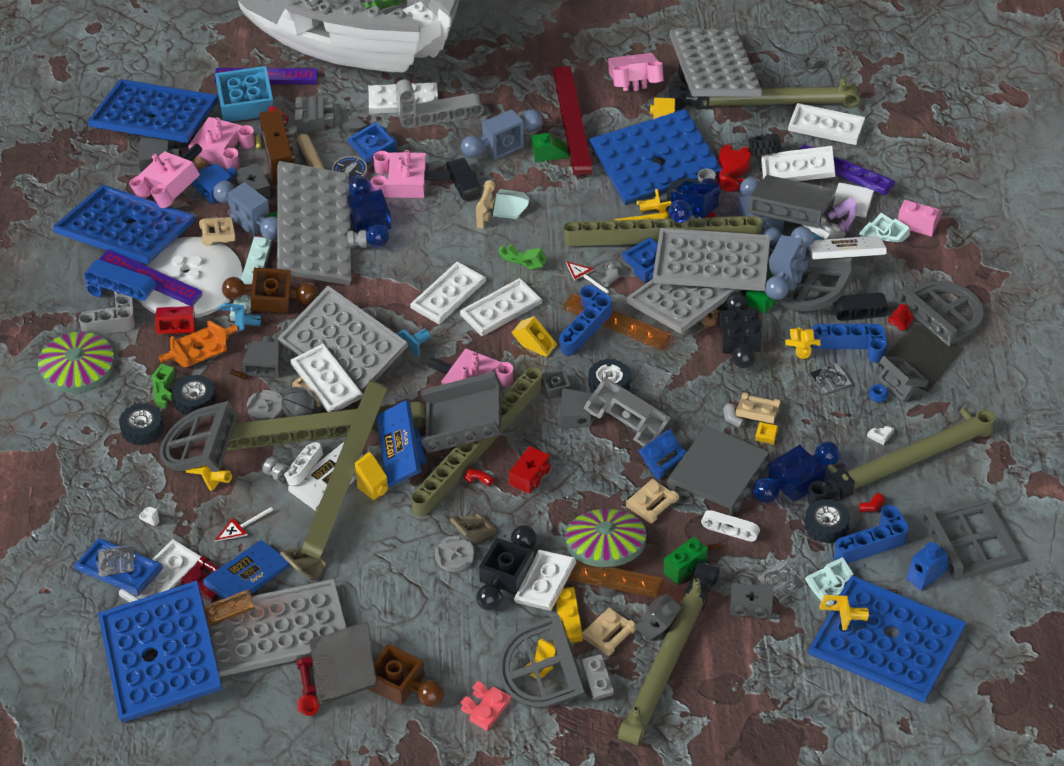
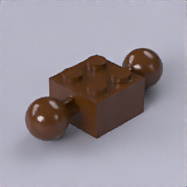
(270, 290)
(401, 674)

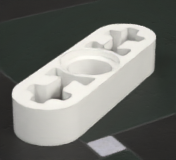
(304, 464)
(742, 529)

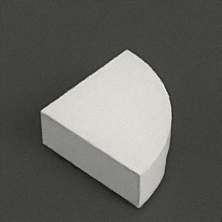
(881, 435)
(150, 516)

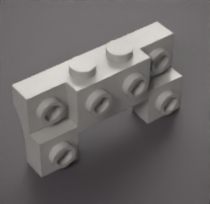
(628, 409)

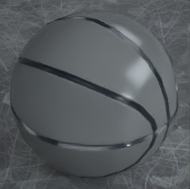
(298, 402)

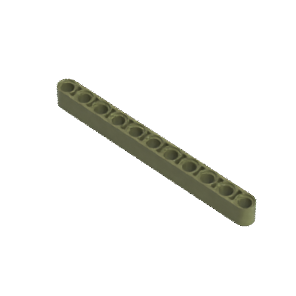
(635, 231)
(306, 427)
(465, 455)
(343, 470)

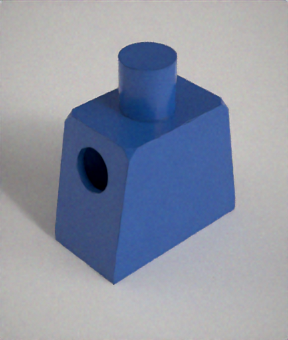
(210, 177)
(927, 565)

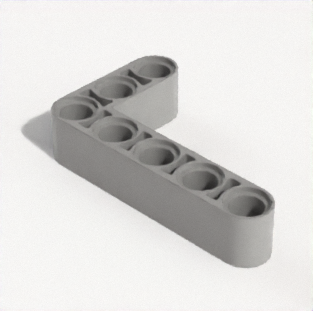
(436, 111)
(111, 319)

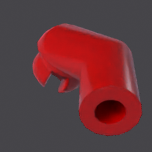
(480, 475)
(874, 505)

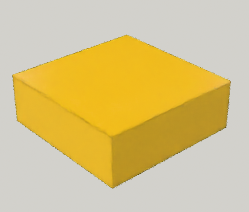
(766, 433)

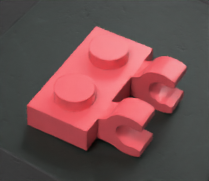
(490, 707)

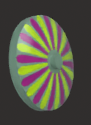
(76, 362)
(605, 537)

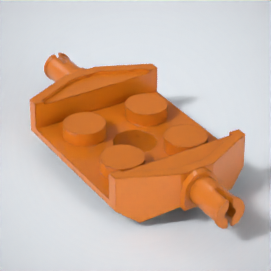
(211, 338)

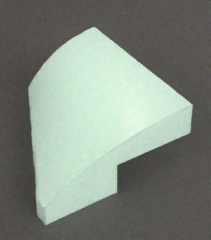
(887, 229)
(830, 579)

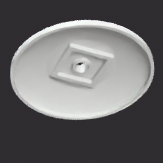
(208, 270)

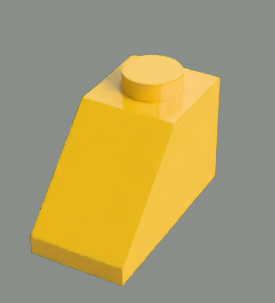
(662, 107)
(534, 336)
(370, 477)

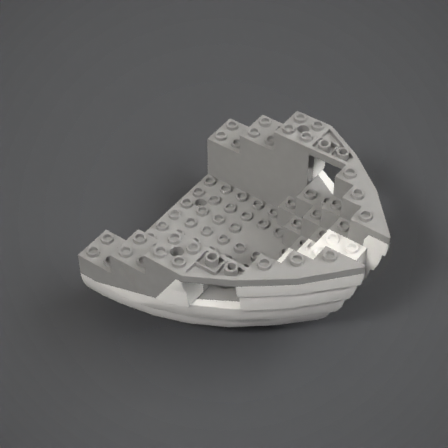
(357, 35)

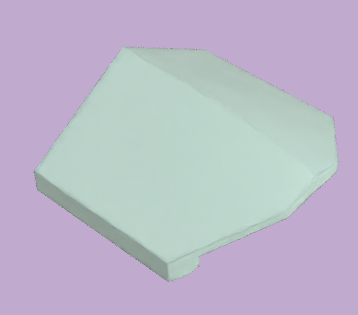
(510, 204)

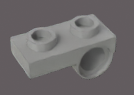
(596, 676)

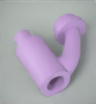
(845, 207)

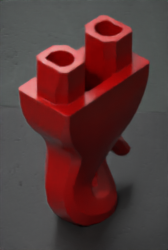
(733, 164)

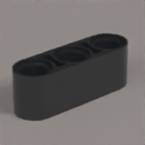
(463, 178)
(861, 306)

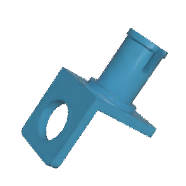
(240, 317)
(415, 340)

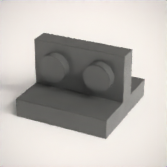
(900, 377)

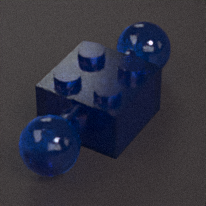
(694, 199)
(369, 211)
(795, 472)

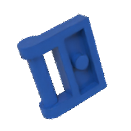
(660, 448)

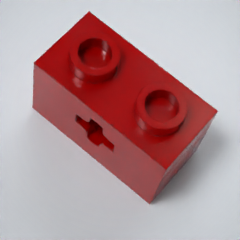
(175, 320)
(529, 470)

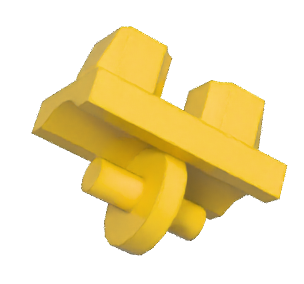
(802, 340)

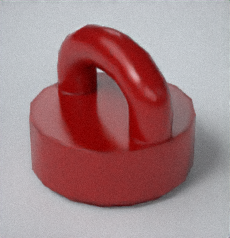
(307, 705)

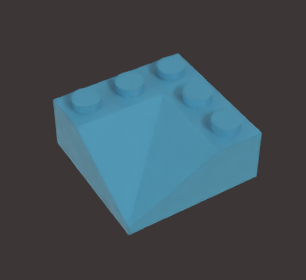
(244, 93)

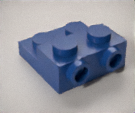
(371, 140)
(642, 259)

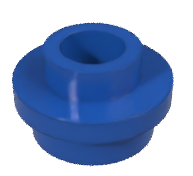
(878, 393)

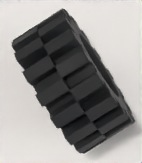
(765, 144)

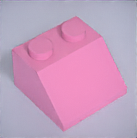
(919, 217)

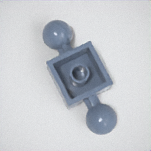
(502, 134)
(247, 208)
(771, 226)
(788, 262)

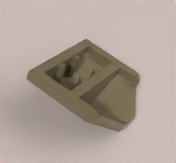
(474, 528)
(304, 563)

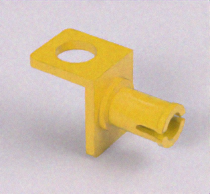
(654, 204)
(212, 478)
(846, 612)
(544, 651)

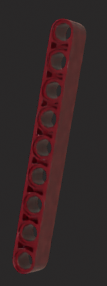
(572, 121)

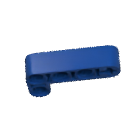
(118, 279)
(598, 307)
(852, 337)
(888, 535)

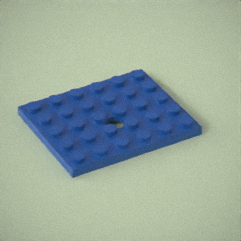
(132, 103)
(630, 152)
(101, 224)
(186, 660)
(903, 662)

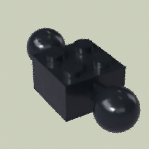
(740, 330)
(505, 566)

